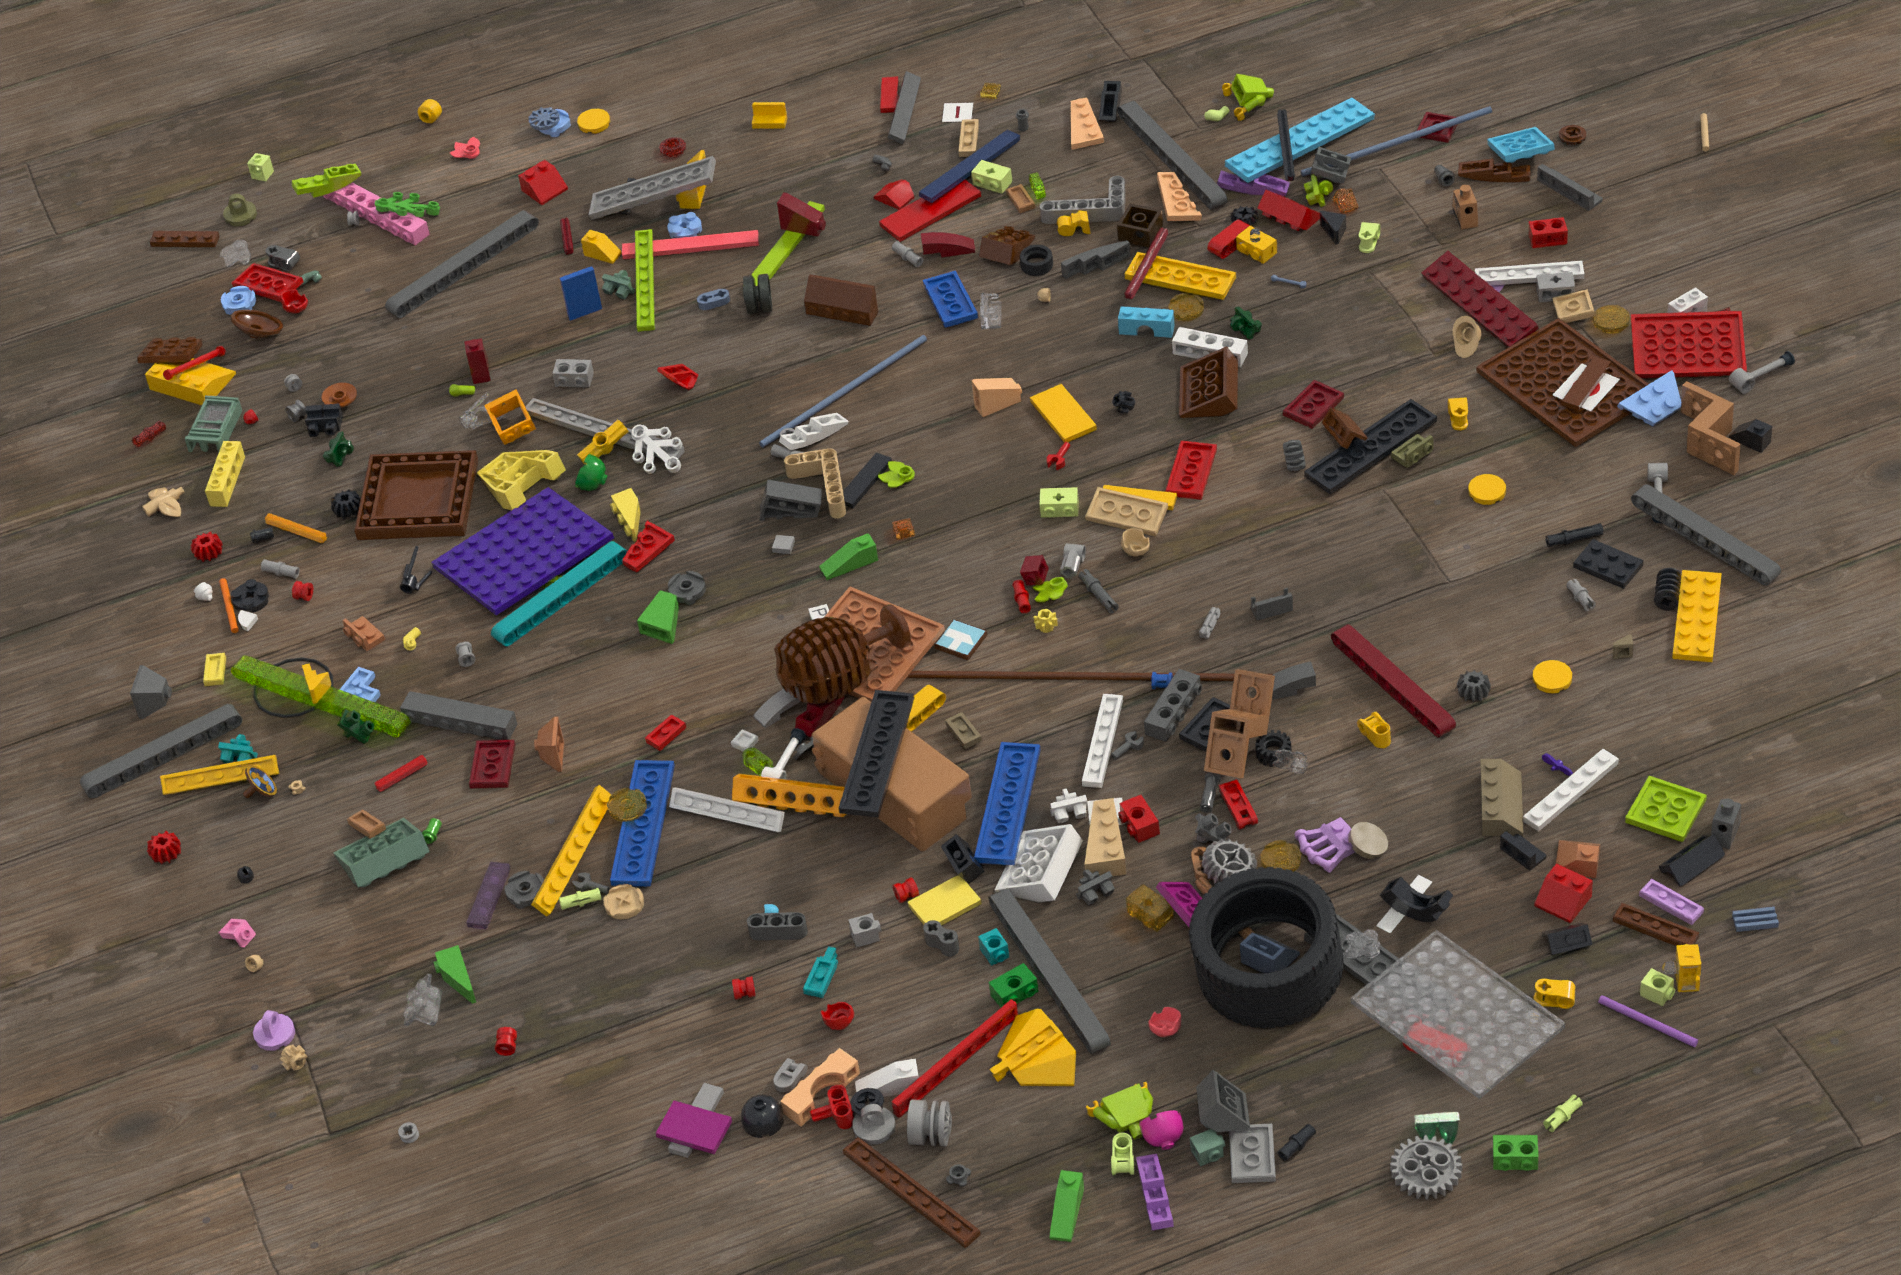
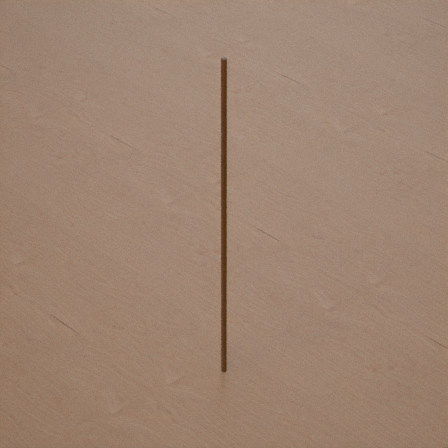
(1056, 675)

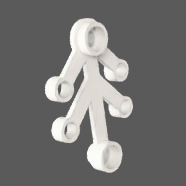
(655, 446)

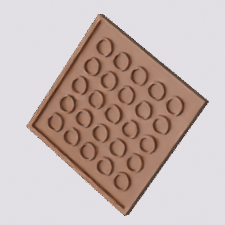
(887, 663)

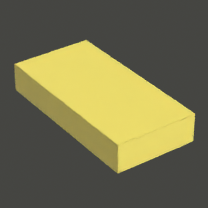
(214, 669)

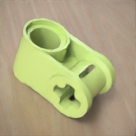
(1368, 235)
(1122, 1158)

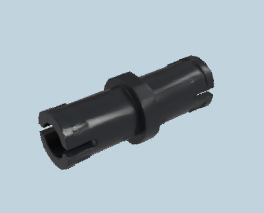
(1296, 1142)

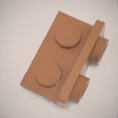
(363, 633)

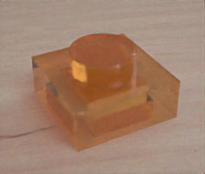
(903, 528)

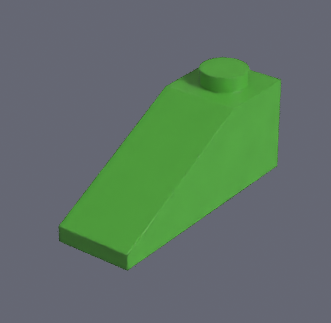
(851, 556)
(454, 972)
(1066, 1205)

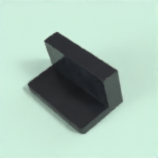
(1521, 850)
(1568, 938)

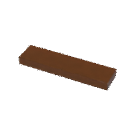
(1586, 383)
(1654, 926)

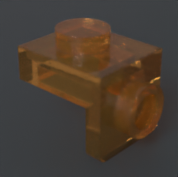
(1345, 200)

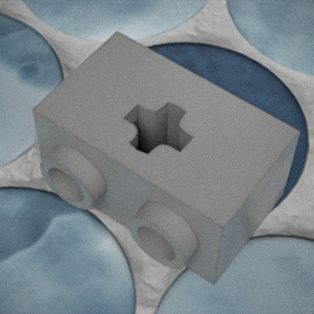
(1554, 285)

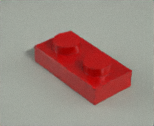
(665, 732)

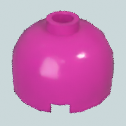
(1163, 1129)

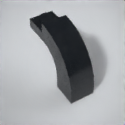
(1413, 903)

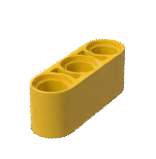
(925, 704)

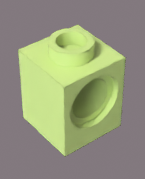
(260, 167)
(1657, 987)

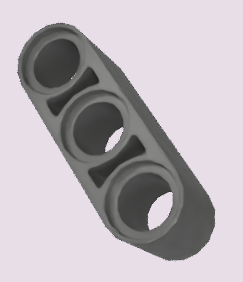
(777, 926)

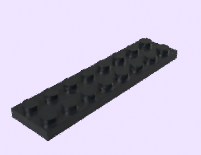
(1383, 438)
(876, 753)

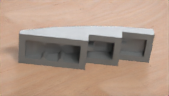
(1100, 257)

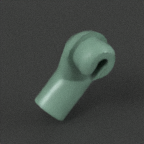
(311, 275)

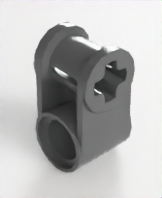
(282, 257)

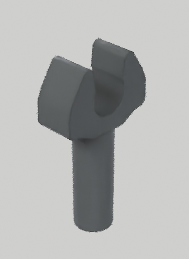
(1129, 737)
(588, 884)

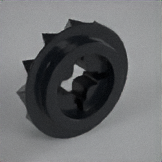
(1250, 218)
(860, 1098)

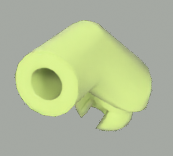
(1216, 115)

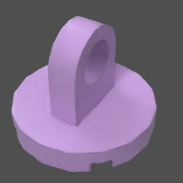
(273, 1031)

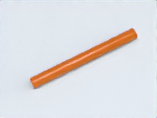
(228, 605)

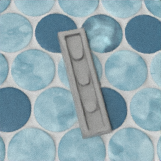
(706, 1099)

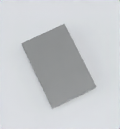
(1252, 1154)

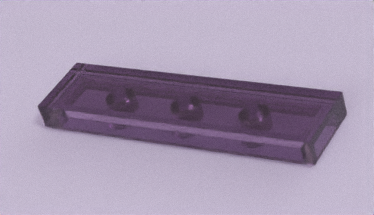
(488, 895)

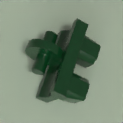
(1244, 323)
(338, 450)
(354, 726)

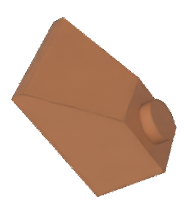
(551, 744)
(1579, 857)

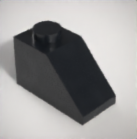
(1753, 435)

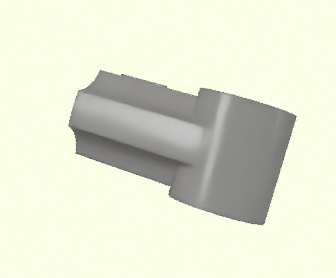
(1072, 557)

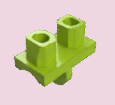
(1316, 191)

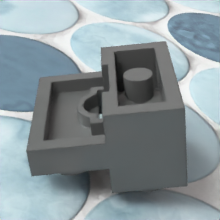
(1339, 161)

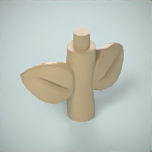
(164, 501)

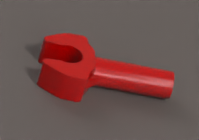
(1058, 458)

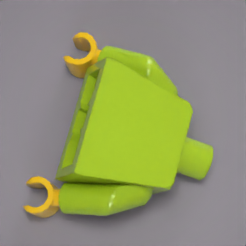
(1249, 92)
(1124, 1109)

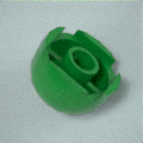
(591, 474)

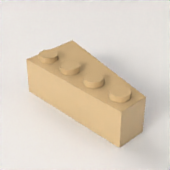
(1104, 840)

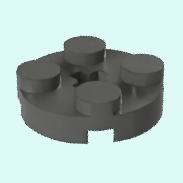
(687, 595)
(515, 892)

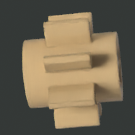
(293, 1057)

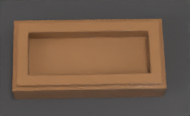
(1020, 198)
(366, 824)

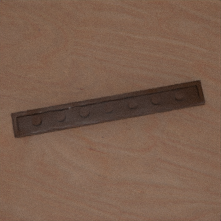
(912, 1192)

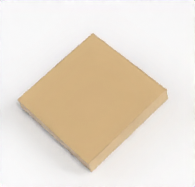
(1574, 306)

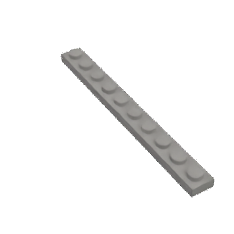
(586, 424)

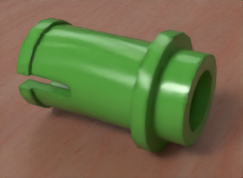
(431, 831)

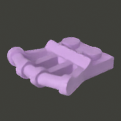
(1335, 835)

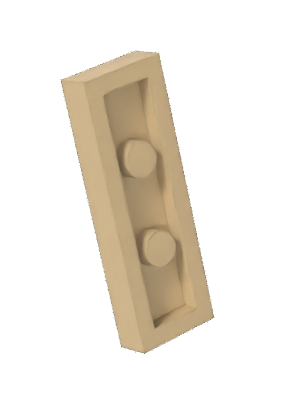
(968, 137)

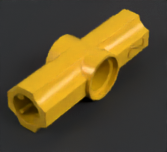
(609, 436)

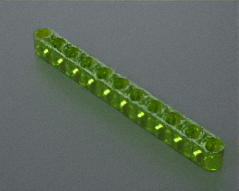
(333, 701)

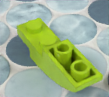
(332, 180)

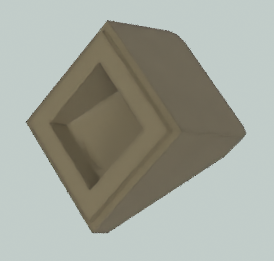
(1623, 648)

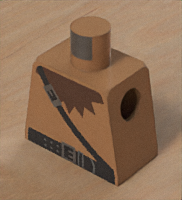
(1463, 199)

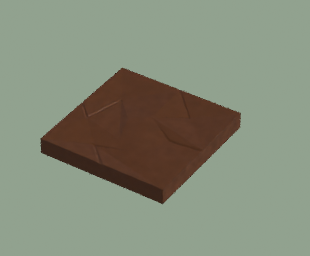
(416, 495)

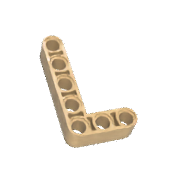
(819, 463)

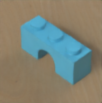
(1158, 319)

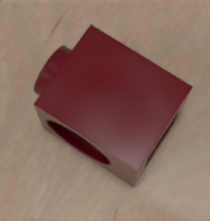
(1034, 570)

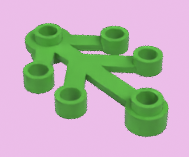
(405, 206)

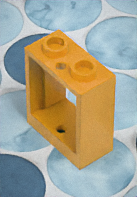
(497, 408)

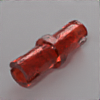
(148, 433)

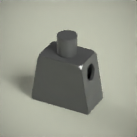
(1729, 815)

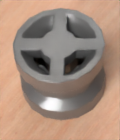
(296, 410)

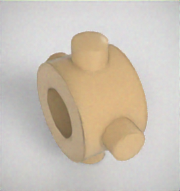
(297, 787)

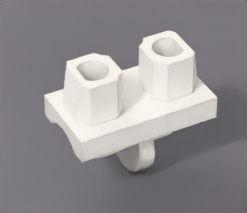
(1068, 803)

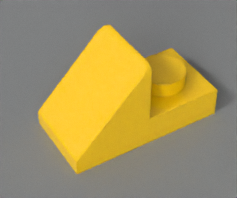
(317, 684)

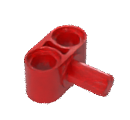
(838, 1107)

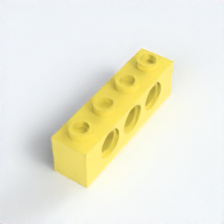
(225, 473)

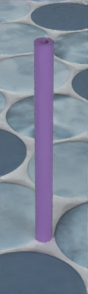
(1648, 1021)

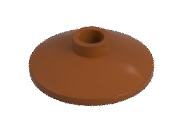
(339, 394)

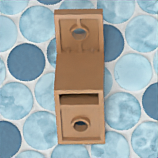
(1710, 427)
(1234, 726)

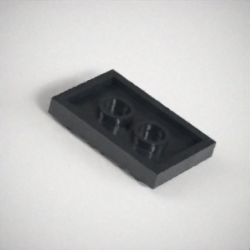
(1608, 563)

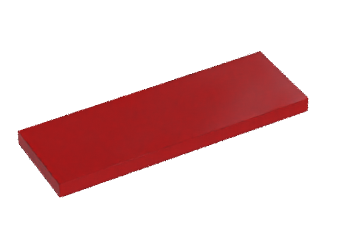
(924, 213)

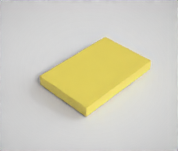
(945, 901)

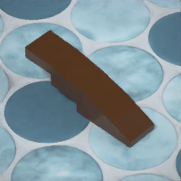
(1488, 171)

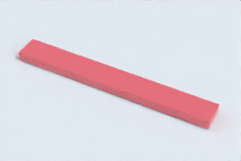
(697, 244)

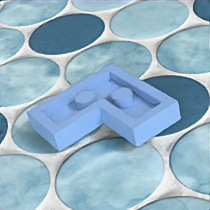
(359, 684)

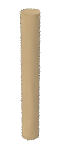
(1704, 132)

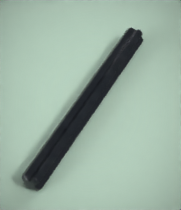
(1286, 145)

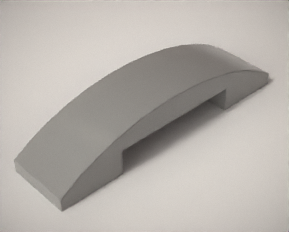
(772, 708)

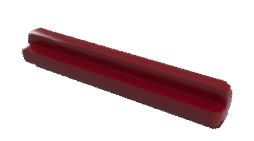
(566, 236)

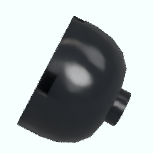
(762, 1116)

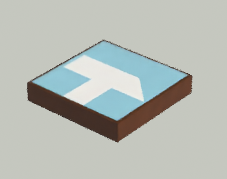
(960, 639)

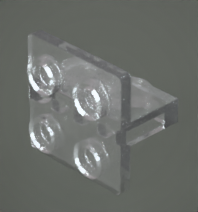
(423, 1002)

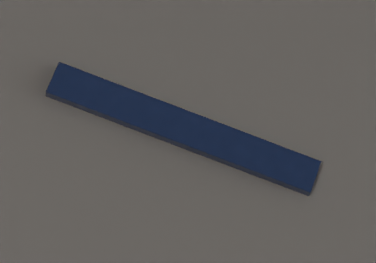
(964, 168)

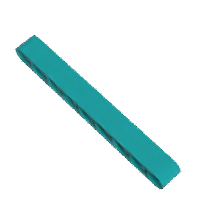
(558, 594)

